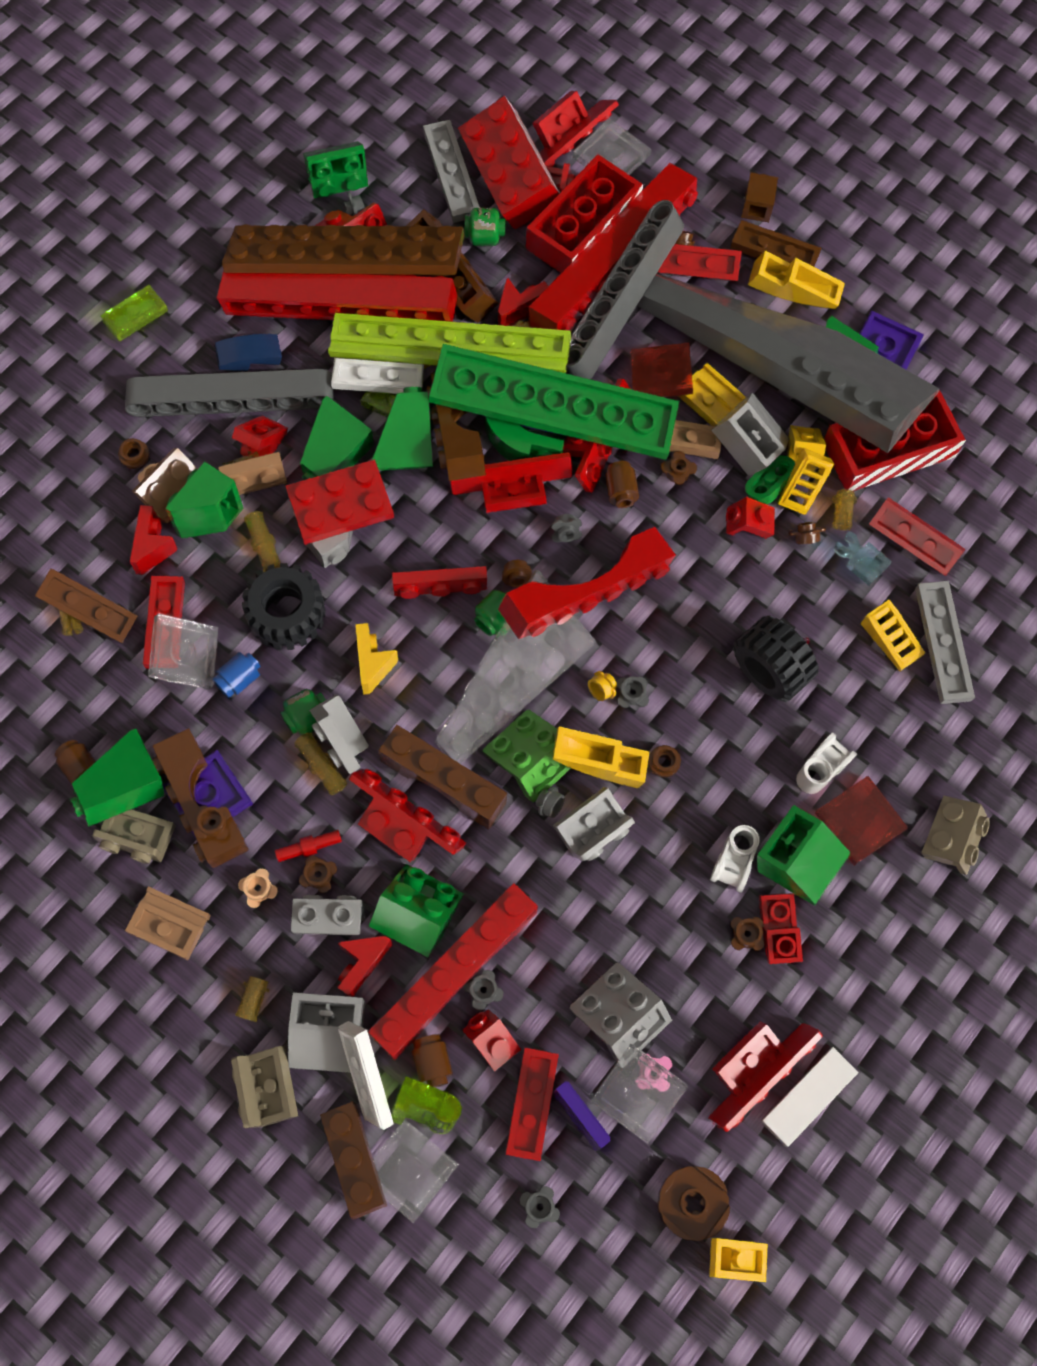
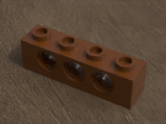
(473, 295)

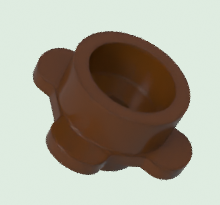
(675, 475)
(807, 533)
(205, 815)
(315, 865)
(754, 926)

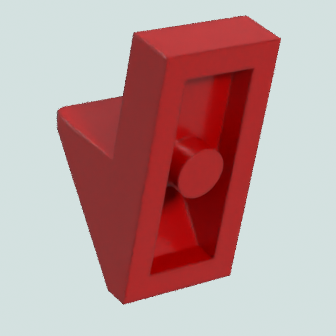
(515, 305)
(259, 435)
(148, 545)
(368, 954)

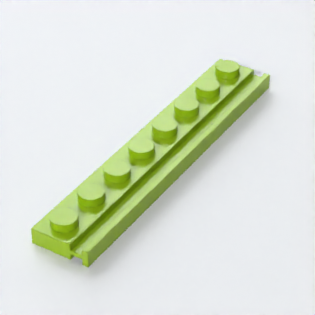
(422, 340)

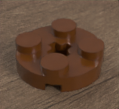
(673, 1205)

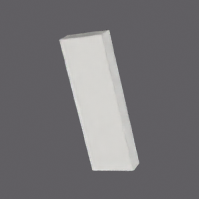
(375, 375)
(365, 1075)
(809, 1097)

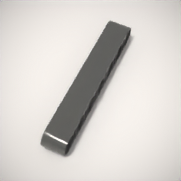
(623, 289)
(227, 392)

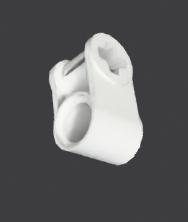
(827, 761)
(734, 863)

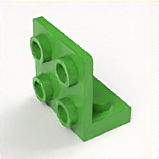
(527, 754)

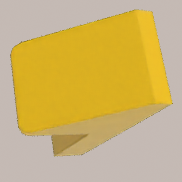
(805, 437)
(372, 664)
(738, 1260)

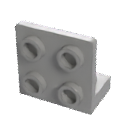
(621, 1011)

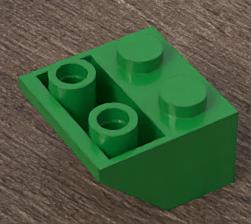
(336, 169)
(205, 503)
(802, 855)
(416, 909)

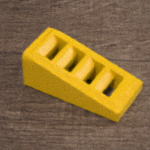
(806, 457)
(878, 634)

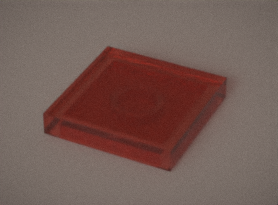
(662, 370)
(862, 819)

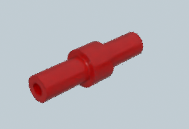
(308, 845)

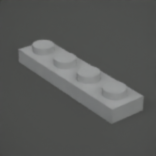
(450, 169)
(944, 642)

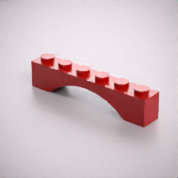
(539, 605)
(452, 971)

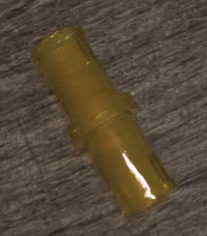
(263, 541)
(320, 763)

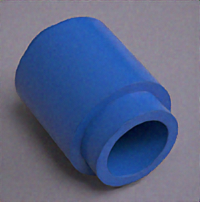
(237, 674)

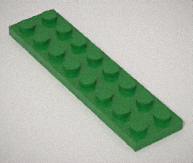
(554, 401)

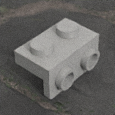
(340, 730)
(593, 825)
(327, 916)

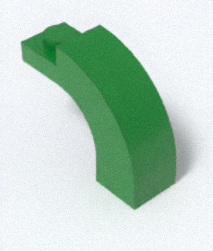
(517, 443)

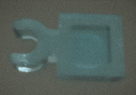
(864, 561)

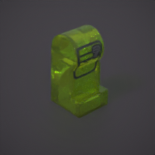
(426, 1105)

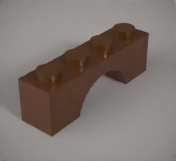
(462, 447)
(183, 763)
(463, 787)

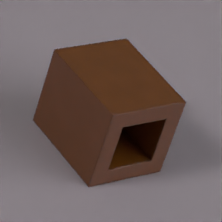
(759, 197)

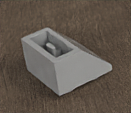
(751, 435)
(314, 1032)

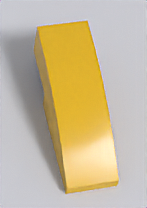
(795, 281)
(601, 757)

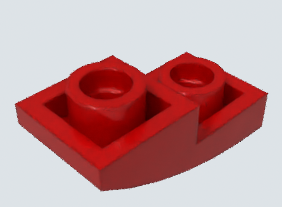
(780, 928)

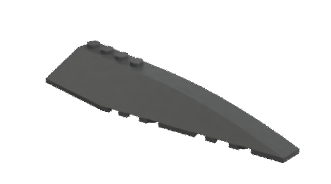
(798, 358)

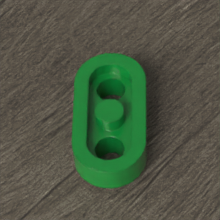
(768, 480)

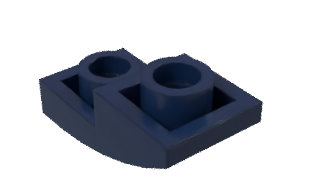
(241, 351)

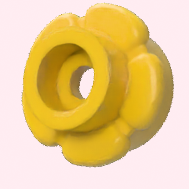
(602, 686)

